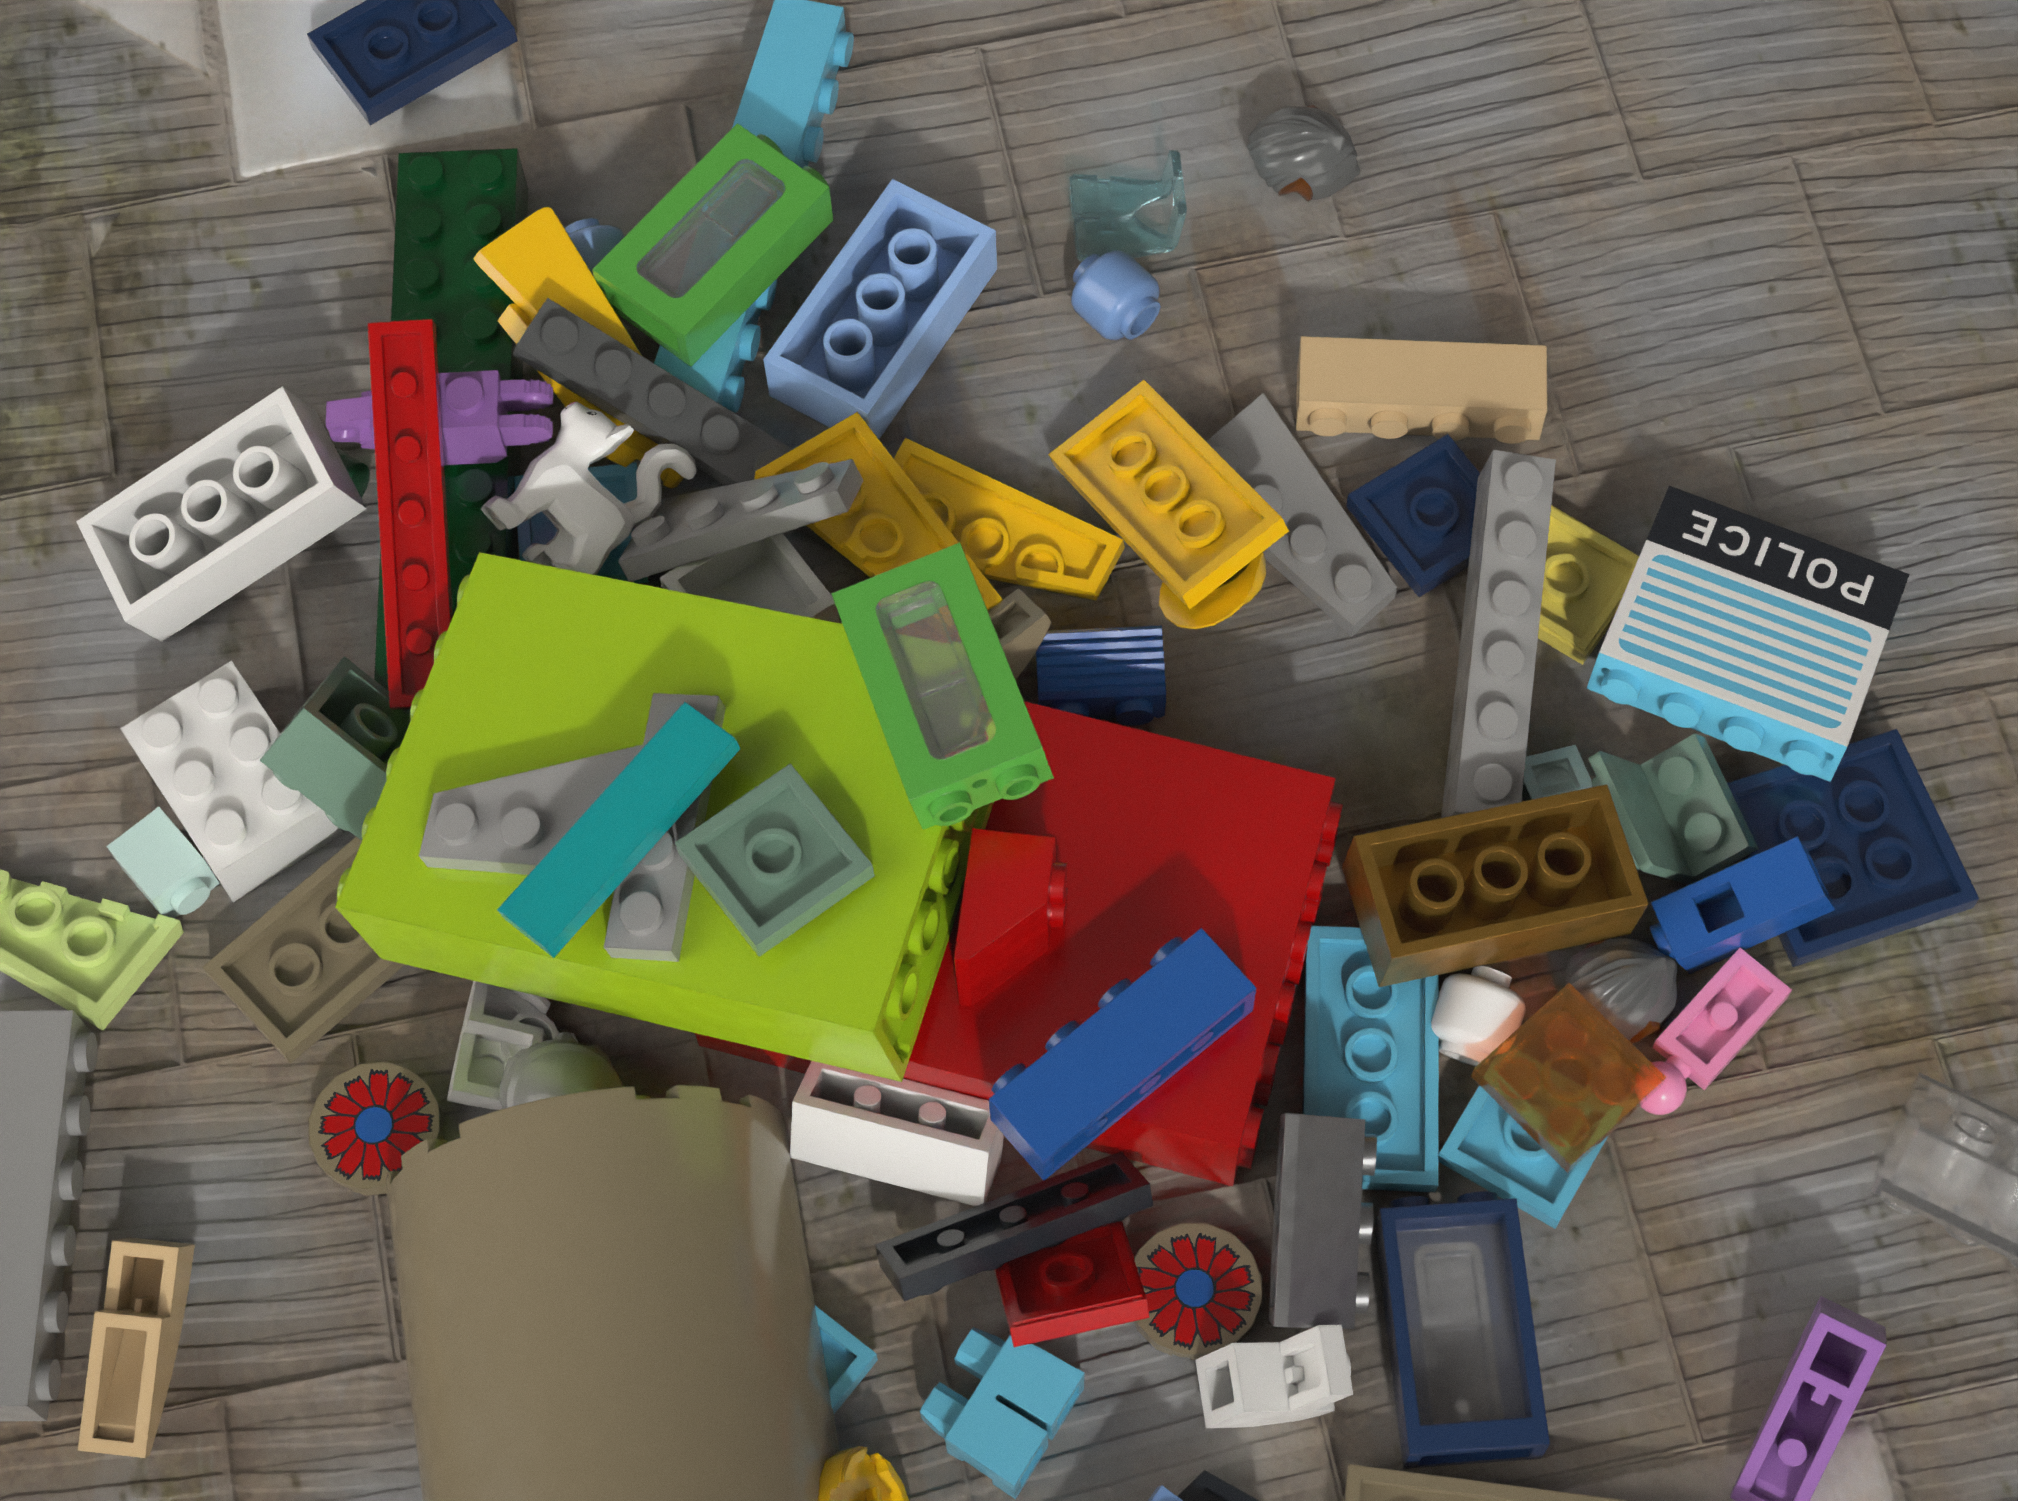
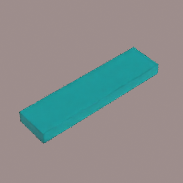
(619, 829)

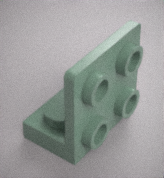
(1676, 811)

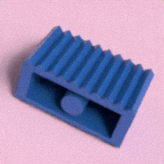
(1104, 673)

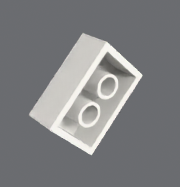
(207, 765)

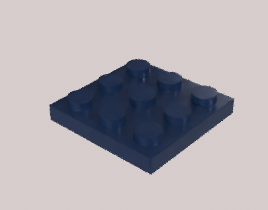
(1870, 841)

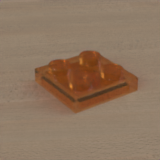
(1568, 1077)

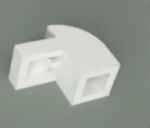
(1275, 1379)

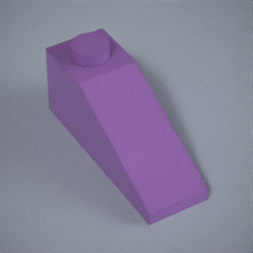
(1811, 1405)

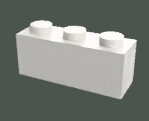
(896, 1133)

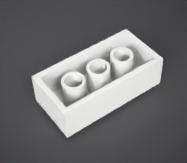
(220, 515)

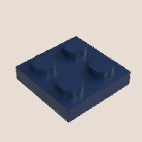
(1422, 513)

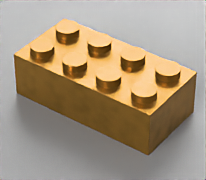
(1493, 885)

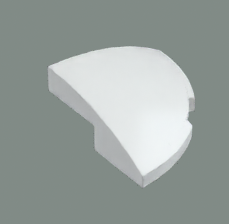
(494, 1030)

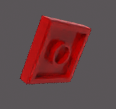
(1072, 1287)

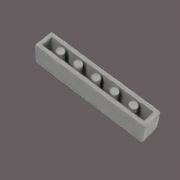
(1499, 633)
(40, 1128)

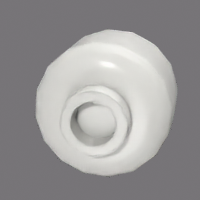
(1476, 1014)

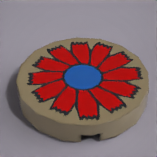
(369, 1122)
(1197, 1289)

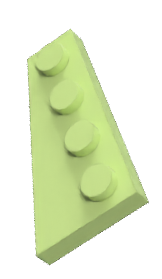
(79, 949)

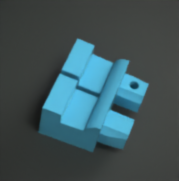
(1010, 1413)

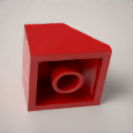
(1007, 909)

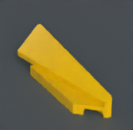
(541, 263)

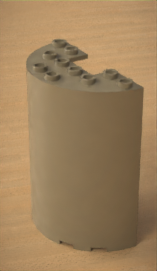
(611, 1304)

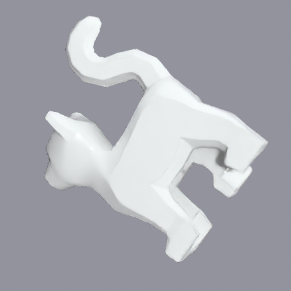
(582, 509)

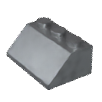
(1320, 1221)

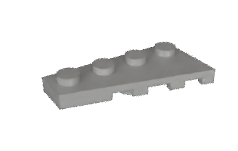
(737, 515)
(1323, 547)

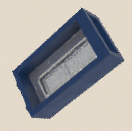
(1460, 1331)

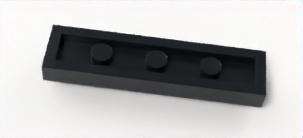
(1013, 1226)

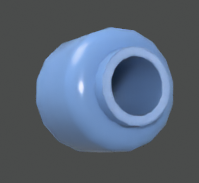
(1115, 295)

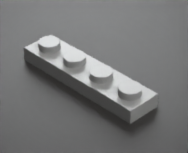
(655, 897)

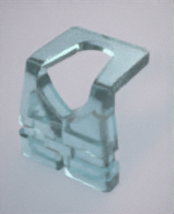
(1107, 210)

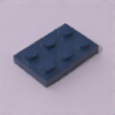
(405, 48)

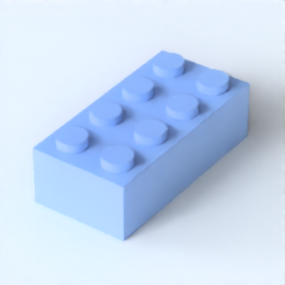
(882, 310)

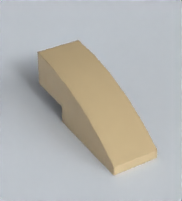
(134, 1345)

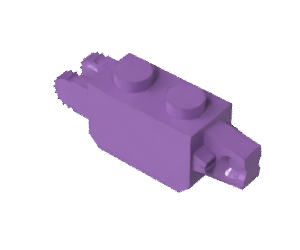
(472, 416)

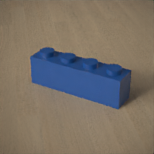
(1120, 1052)

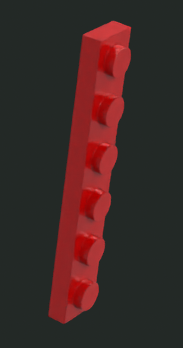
(410, 500)

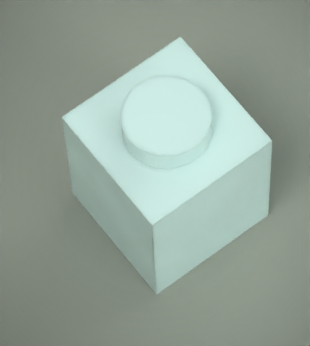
(164, 865)

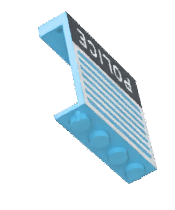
(1749, 633)

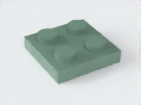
(775, 859)

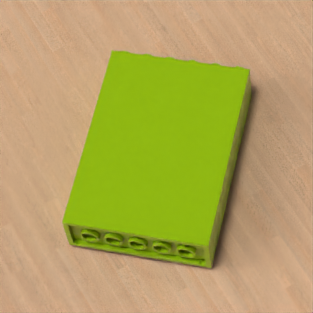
(565, 670)

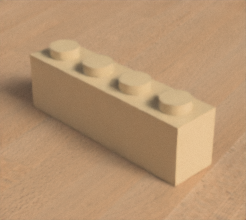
(1421, 388)

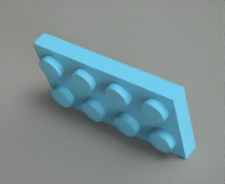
(1372, 1057)

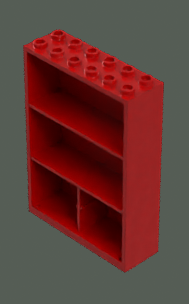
(1154, 850)

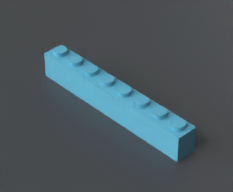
(785, 101)

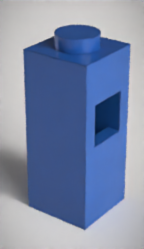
(1740, 906)

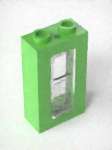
(715, 243)
(942, 687)

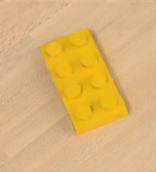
(1168, 494)

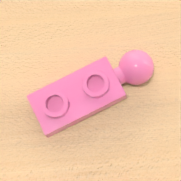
(1714, 1028)

